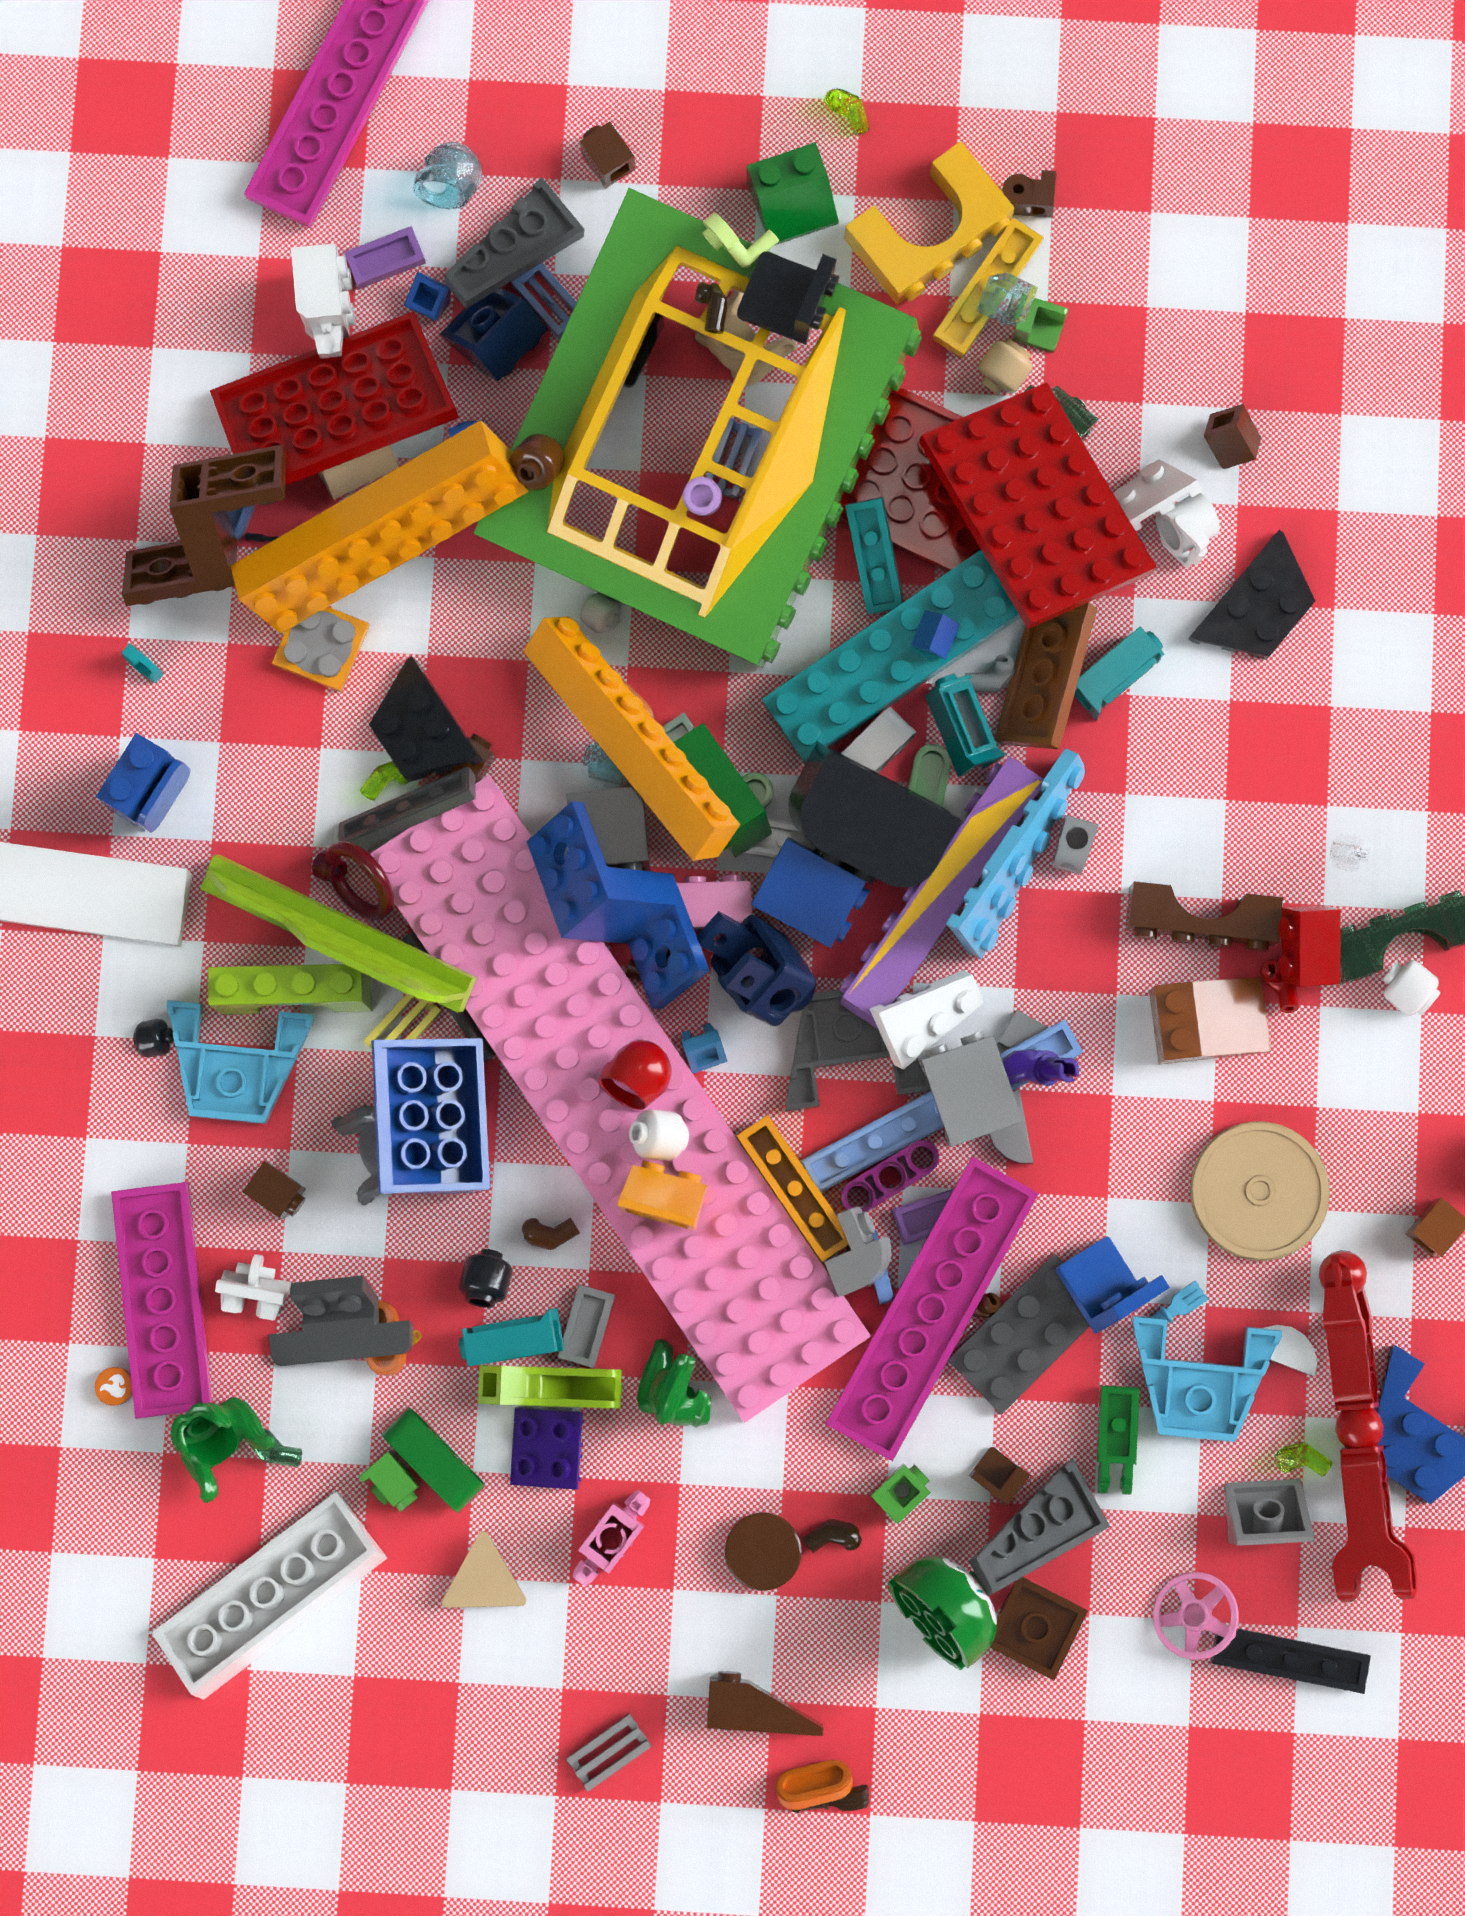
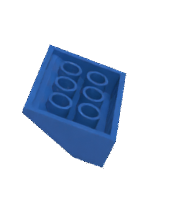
(430, 1116)

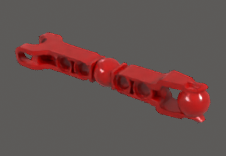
(1359, 1430)

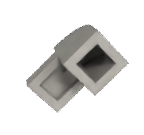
(867, 1257)

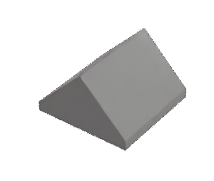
(1267, 1512)

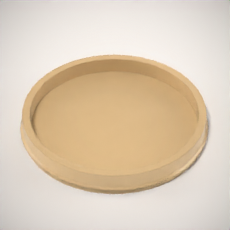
(1259, 1191)

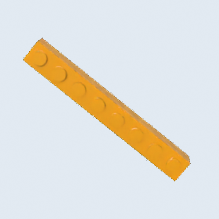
(631, 738)

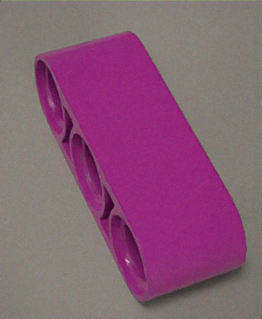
(902, 1164)

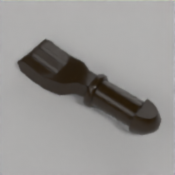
(856, 1799)

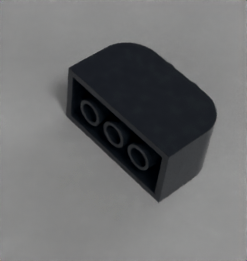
(868, 820)

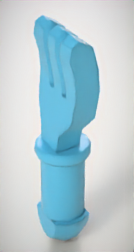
(1183, 1302)

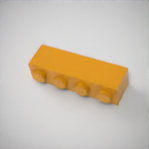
(794, 1188)

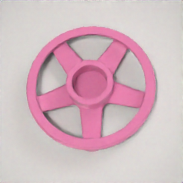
(1196, 1616)

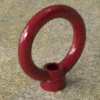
(332, 869)

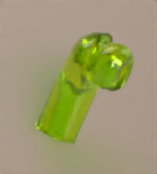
(849, 106)
(1302, 1455)

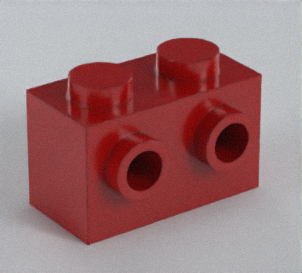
(1310, 945)

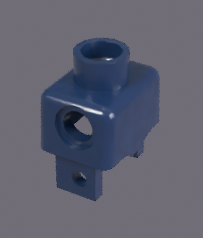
(764, 985)

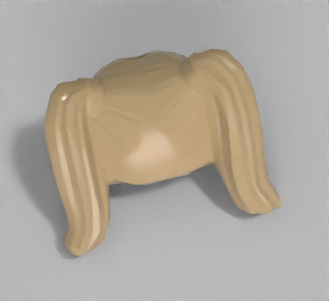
(733, 358)

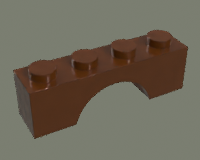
(1156, 911)

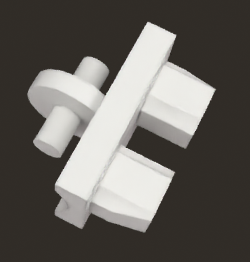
(254, 1283)

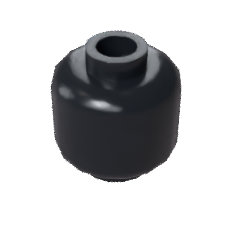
(485, 1278)

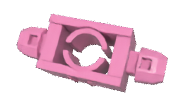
(586, 1570)

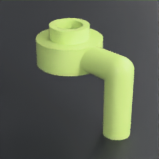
(721, 235)

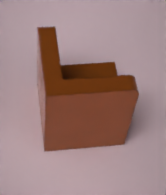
(1437, 1228)

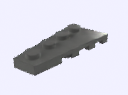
(523, 239)
(1045, 1527)

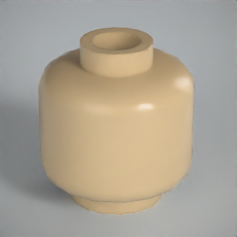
(1005, 367)

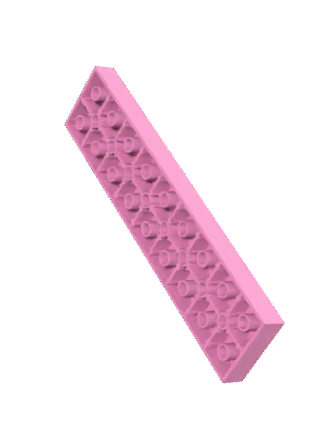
(555, 1016)

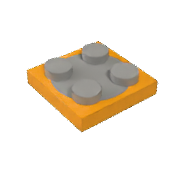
(322, 648)

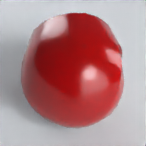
(640, 1067)

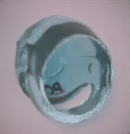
(457, 168)

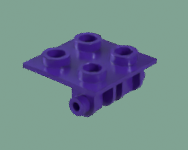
(546, 1448)

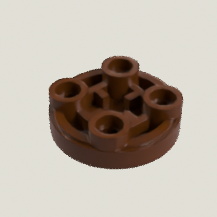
(763, 1551)

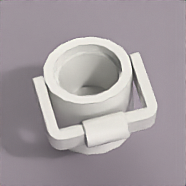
(1188, 527)

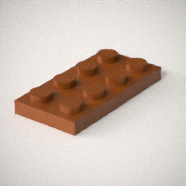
(1045, 680)

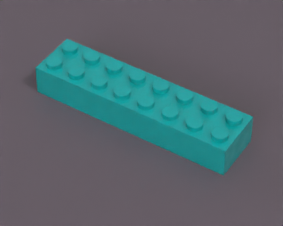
(881, 664)

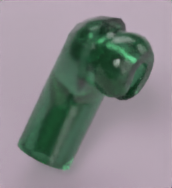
(280, 1454)

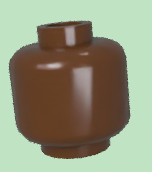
(537, 461)

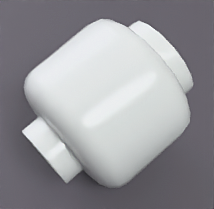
(1411, 987)
(659, 1135)

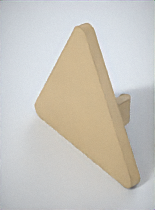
(484, 1579)

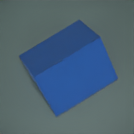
(428, 296)
(935, 634)

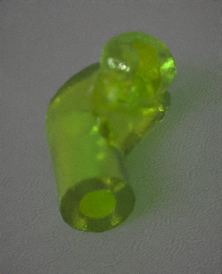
(379, 778)

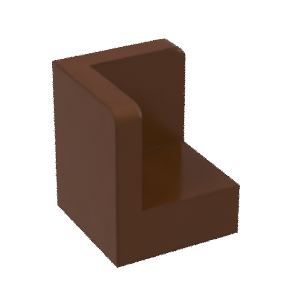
(1232, 436)
(999, 1475)

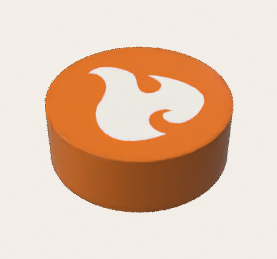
(114, 1386)

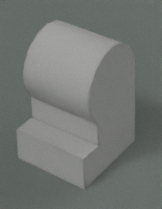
(1074, 844)

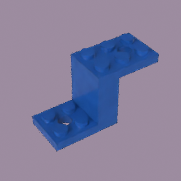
(617, 905)

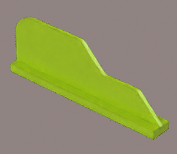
(340, 935)

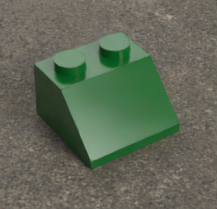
(792, 193)

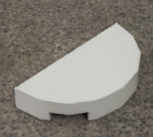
(1294, 1350)

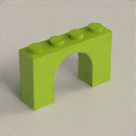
(248, 988)

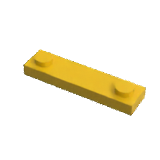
(1008, 255)

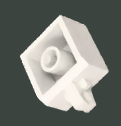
(323, 296)

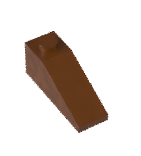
(748, 1707)

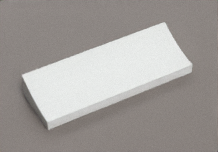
(93, 894)
(268, 1596)

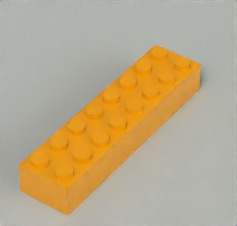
(378, 528)

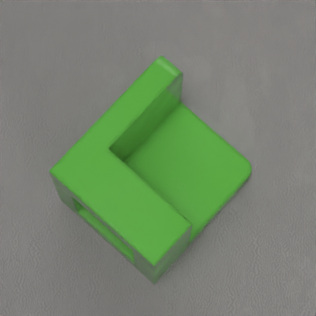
(1041, 326)

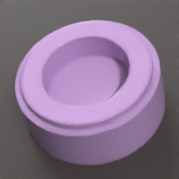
(702, 496)

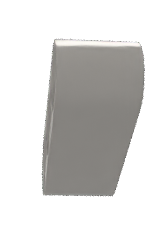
(881, 741)

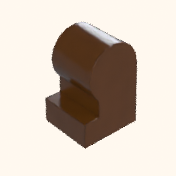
(1031, 196)

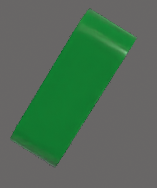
(433, 1459)

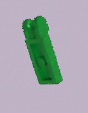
(1117, 1434)

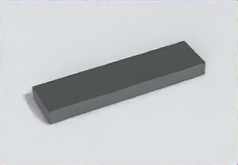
(409, 809)

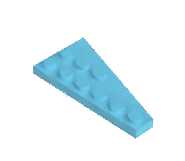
(1013, 859)

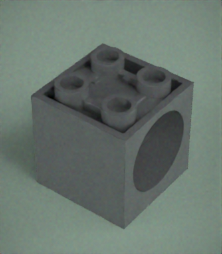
(618, 825)

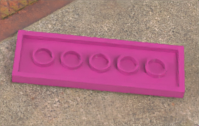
(161, 1299)

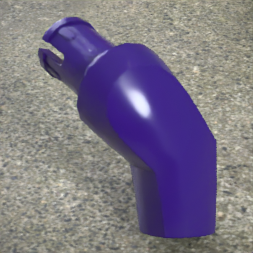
(1039, 1067)

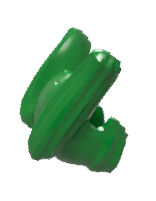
(667, 1392)
(211, 1435)

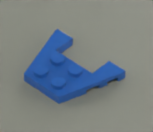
(1417, 1447)

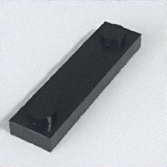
(1295, 1660)

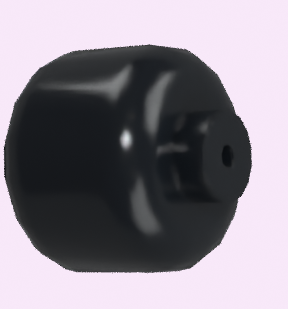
(153, 1038)

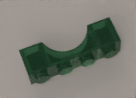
(1365, 948)

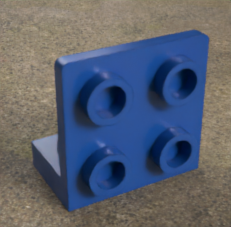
(1105, 1285)

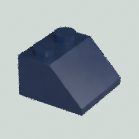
(495, 333)

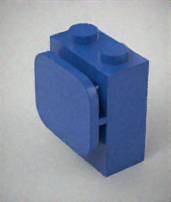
(144, 784)
(810, 893)

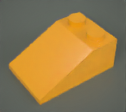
(663, 1196)

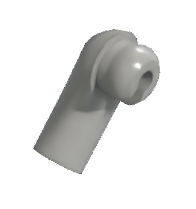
(995, 677)

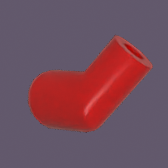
(1286, 993)

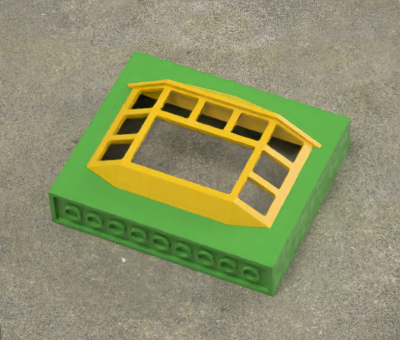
(798, 479)

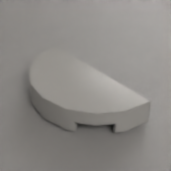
(1014, 1140)

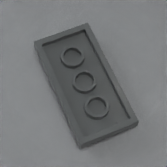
(1021, 1338)

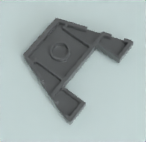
(834, 1037)

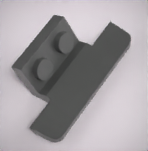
(339, 1325)

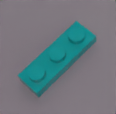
(874, 555)

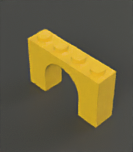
(907, 267)

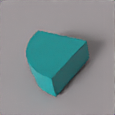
(142, 663)

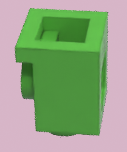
(391, 1481)
(899, 1507)

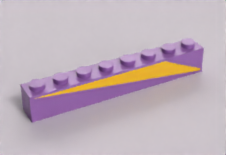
(932, 902)

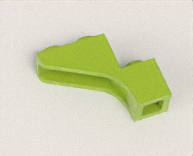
(549, 1386)

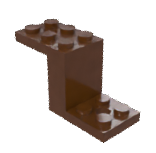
(199, 506)

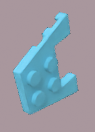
(231, 1079)
(1201, 1396)

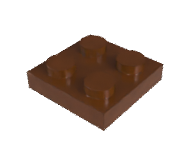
(1037, 1627)

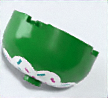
(946, 1608)

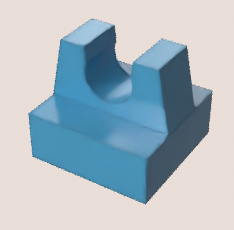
(703, 1050)

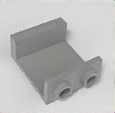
(970, 1089)

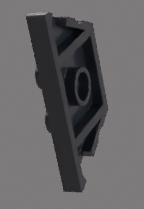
(1260, 604)
(420, 728)

